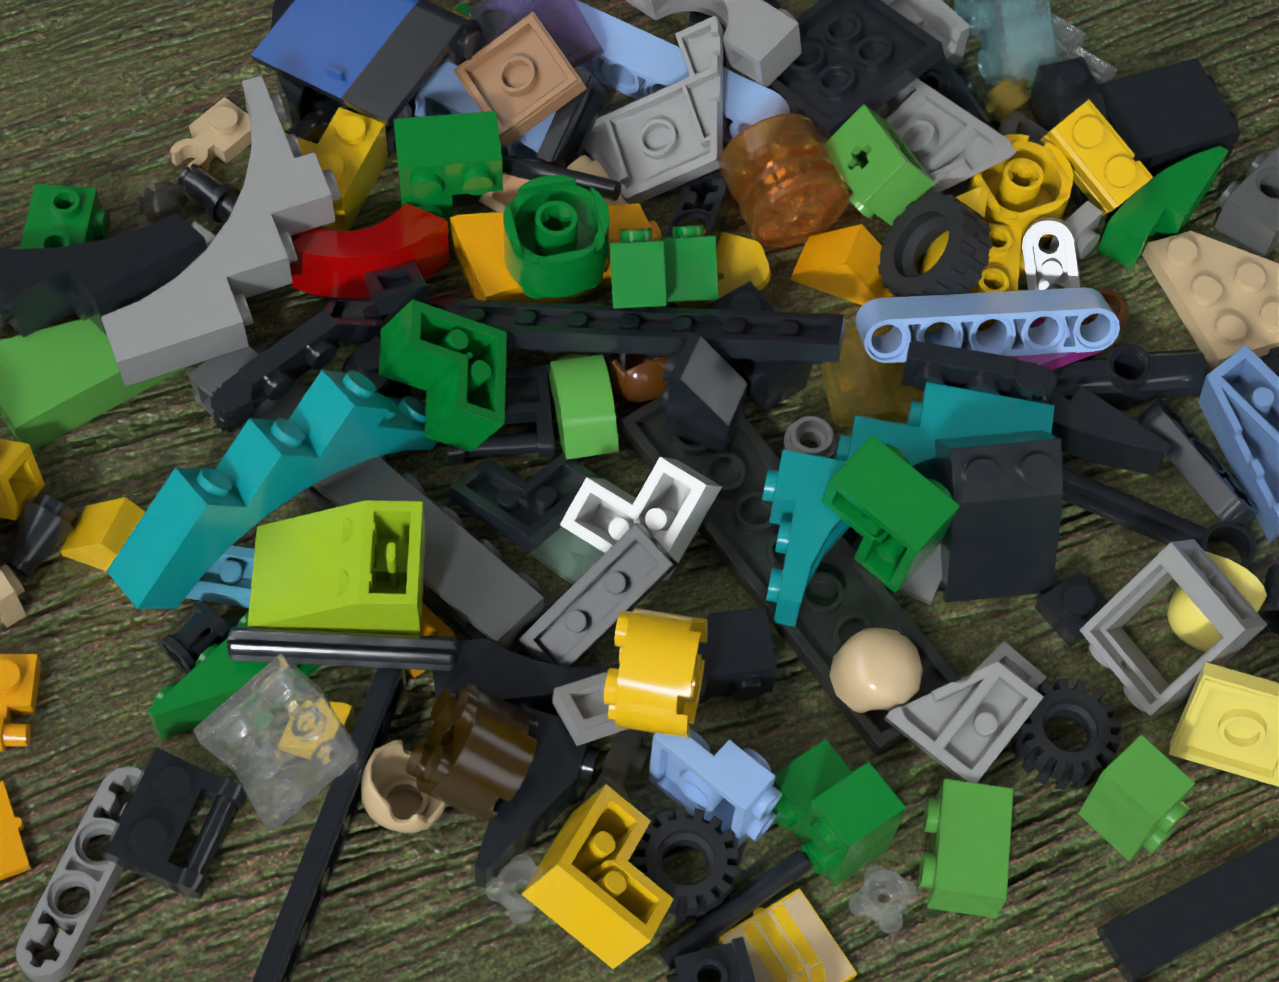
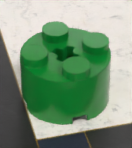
(556, 237)

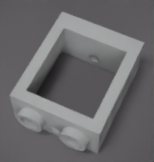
(1211, 594)

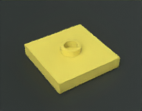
(1231, 724)

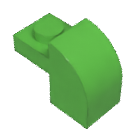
(583, 405)

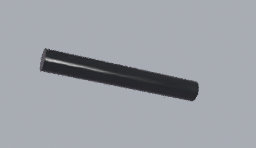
(735, 909)

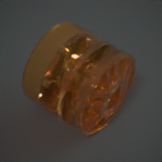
(783, 180)

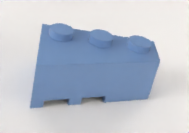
(1243, 413)

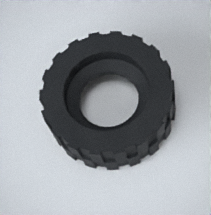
(915, 232)

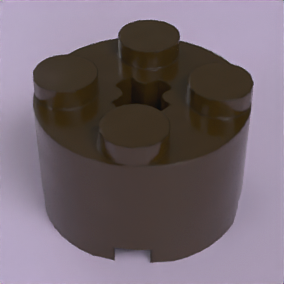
(473, 751)

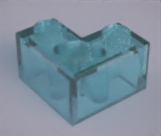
(1013, 36)

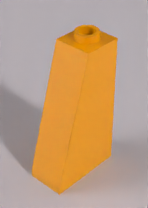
(480, 252)

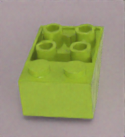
(342, 570)

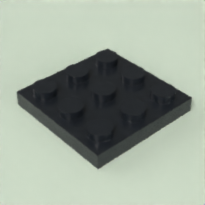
(853, 58)

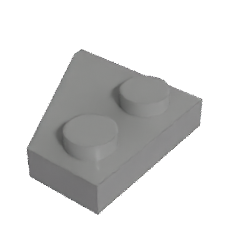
(968, 719)

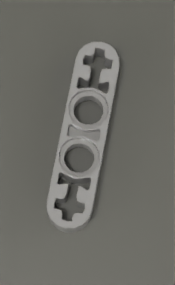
(75, 871)

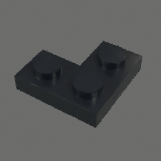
(517, 508)

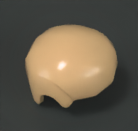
(876, 670)
(392, 794)

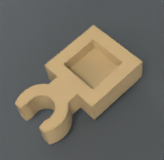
(217, 133)

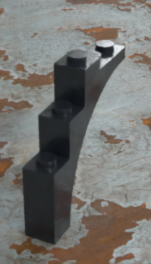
(93, 276)

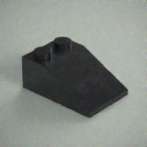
(1007, 513)

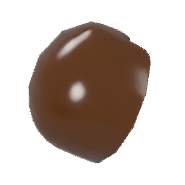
(636, 376)

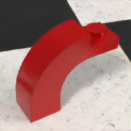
(335, 261)

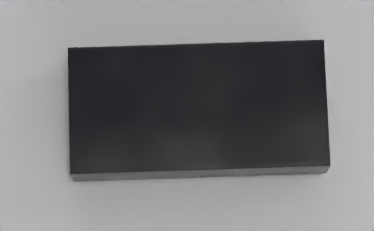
(573, 124)

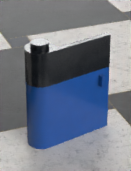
(368, 50)

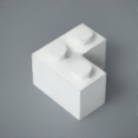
(667, 506)

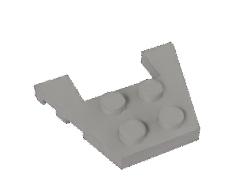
(672, 131)

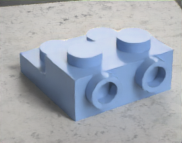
(730, 785)

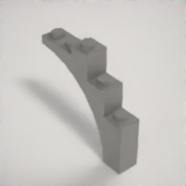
(206, 306)

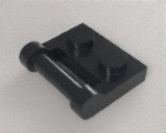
(525, 402)
(158, 815)

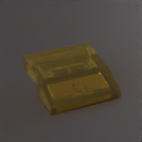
(864, 385)

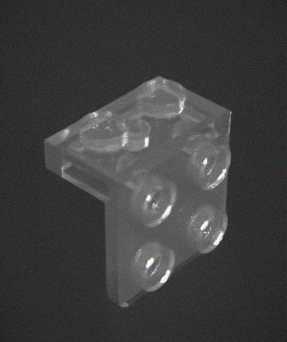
(279, 740)

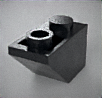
(702, 395)

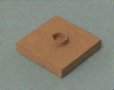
(520, 78)

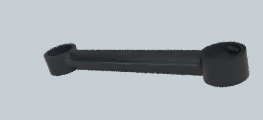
(1151, 519)

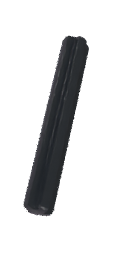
(342, 648)

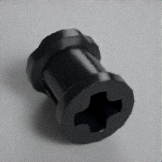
(194, 637)

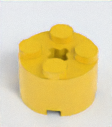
(1027, 185)
(657, 672)

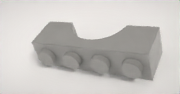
(757, 36)

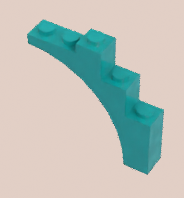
(267, 464)
(797, 488)

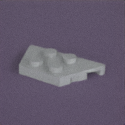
(943, 135)

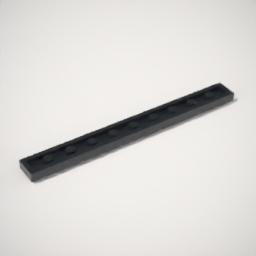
(634, 330)

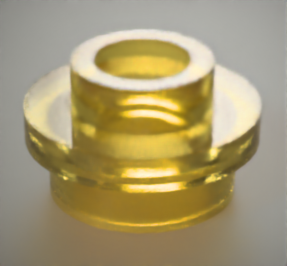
(1007, 97)

